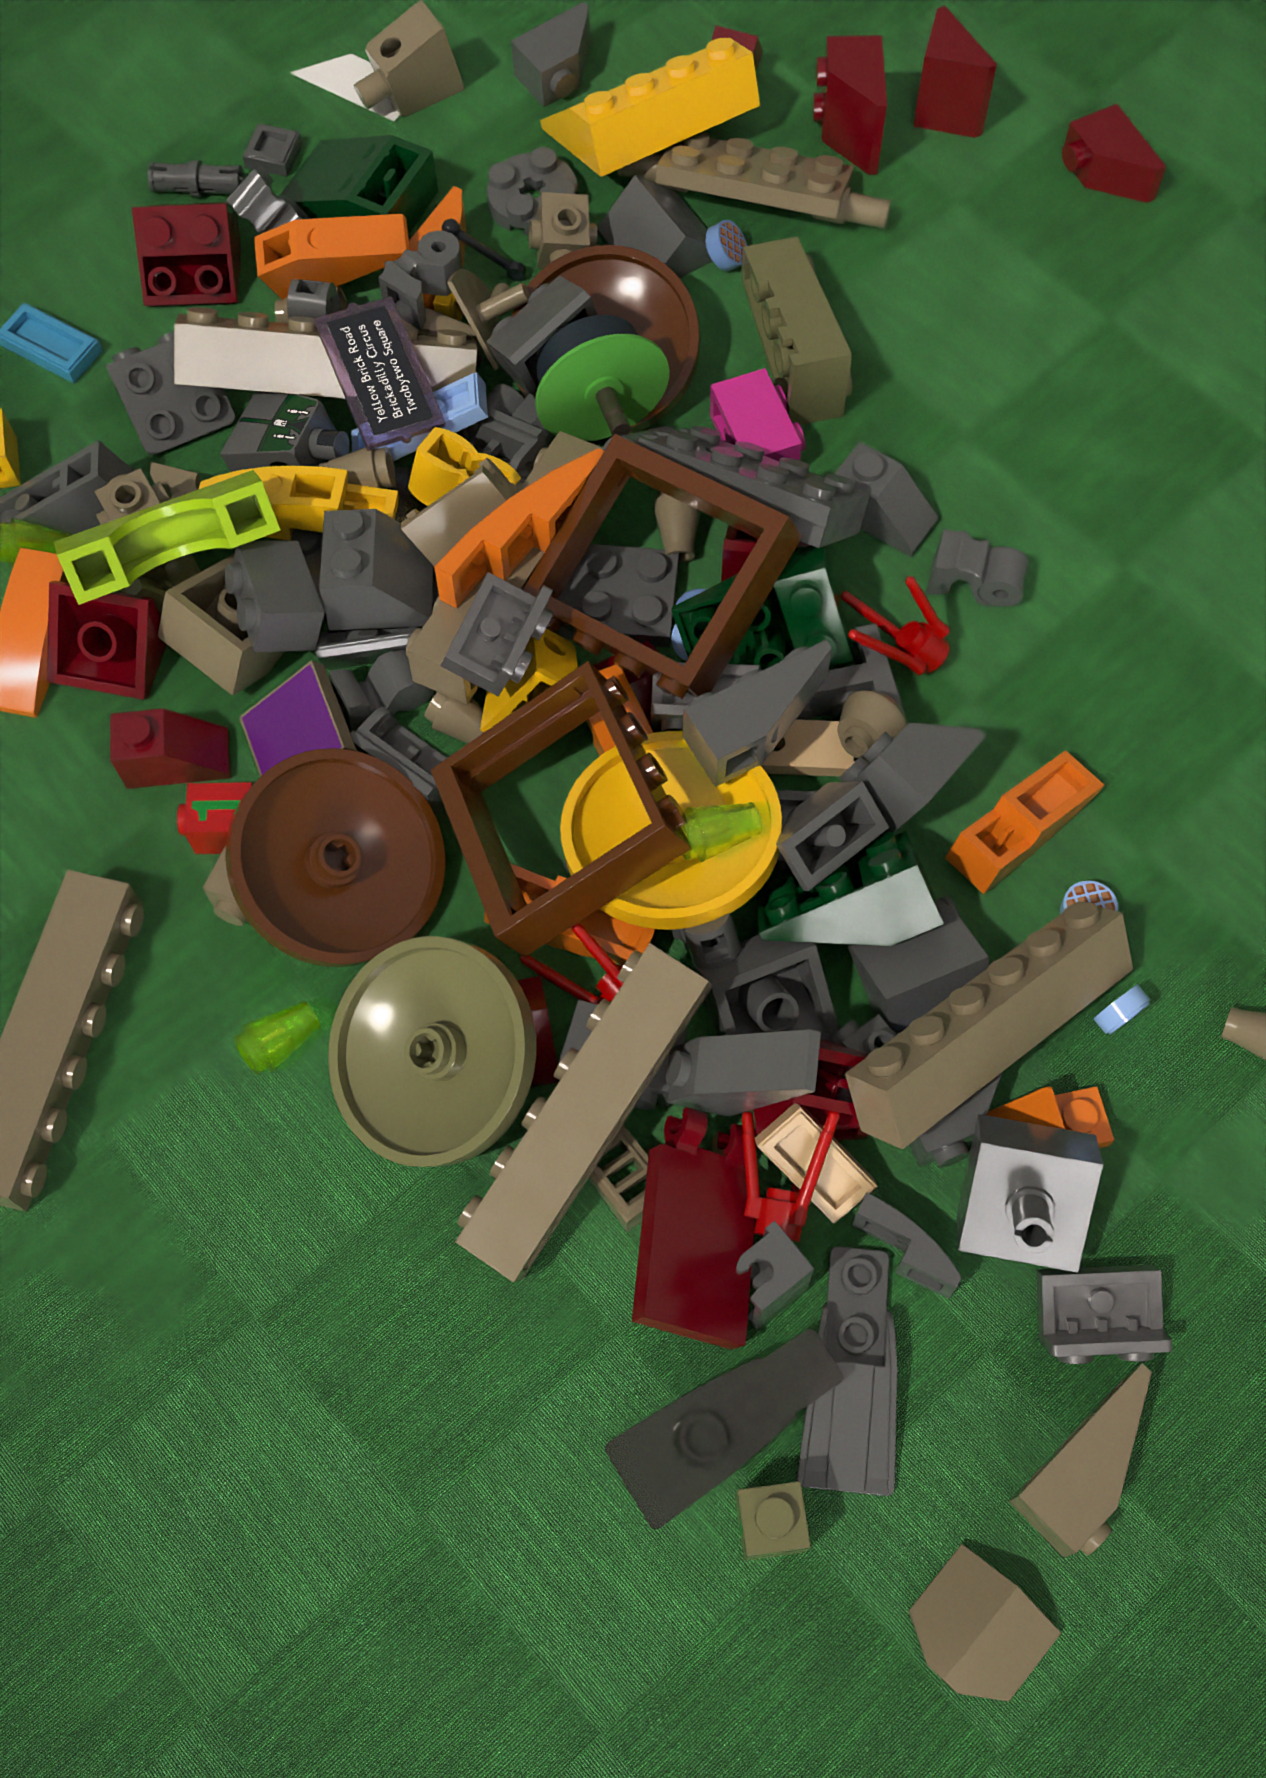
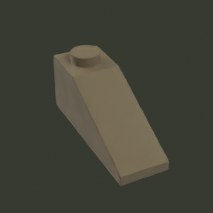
(1086, 1474)

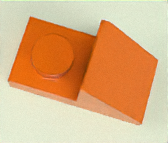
(1071, 1111)

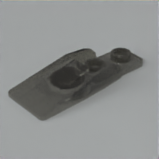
(720, 1427)

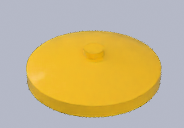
(684, 893)

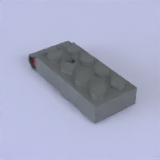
(818, 506)

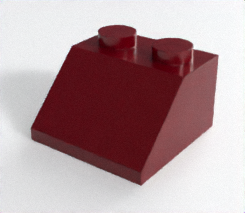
(852, 98)

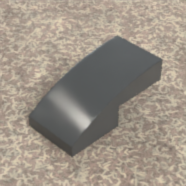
(922, 1257)

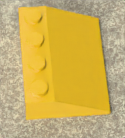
(658, 107)

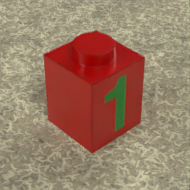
(209, 813)

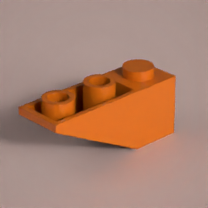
(328, 249)

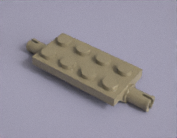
(762, 177)

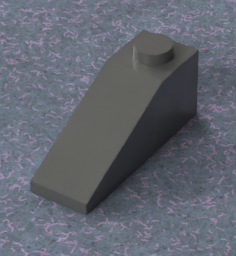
(65, 493)
(743, 1070)

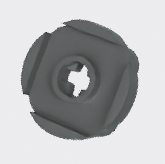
(524, 173)

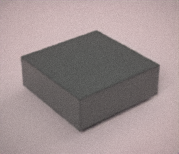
(273, 149)

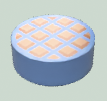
(725, 245)

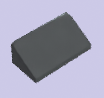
(359, 646)

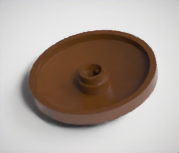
(646, 295)
(335, 857)

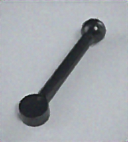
(515, 270)

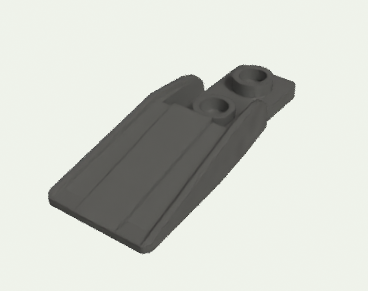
(852, 1428)

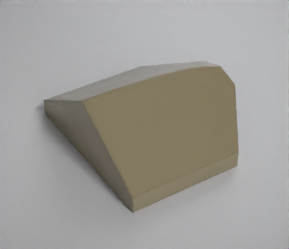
(979, 1628)

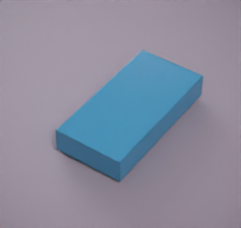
(49, 343)

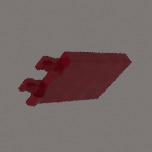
(695, 1235)

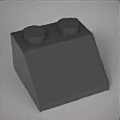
(520, 338)
(372, 573)
(911, 767)
(770, 990)

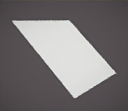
(339, 78)

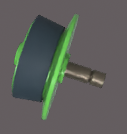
(598, 378)

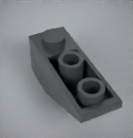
(747, 720)

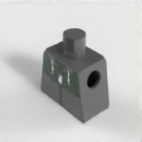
(283, 432)

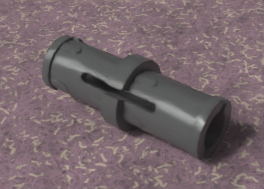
(194, 178)

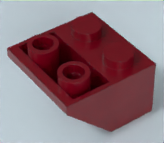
(188, 253)

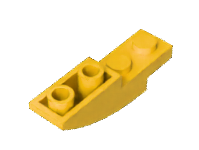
(304, 493)

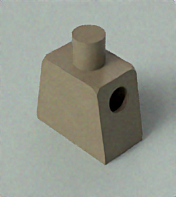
(410, 64)

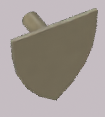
(483, 306)

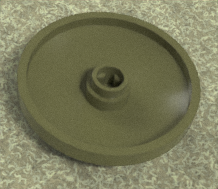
(432, 1052)

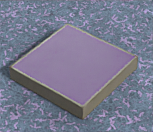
(296, 719)

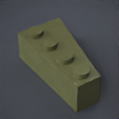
(797, 330)

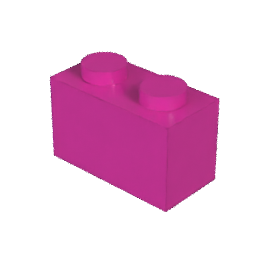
(756, 413)

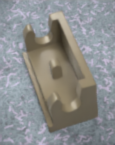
(458, 511)

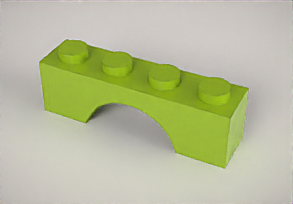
(127, 547)

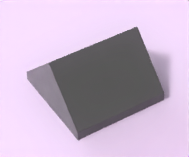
(657, 223)
(919, 972)

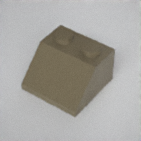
(204, 629)

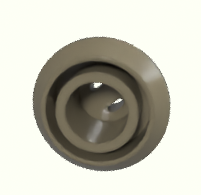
(865, 718)

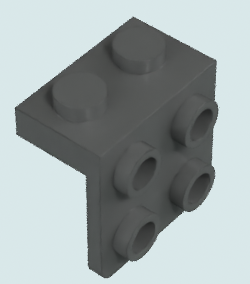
(159, 409)

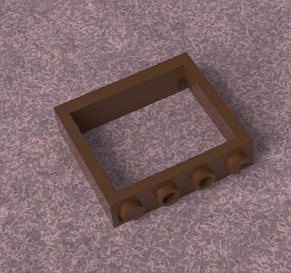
(739, 607)
(511, 744)

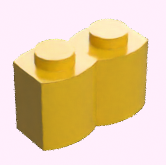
(445, 462)

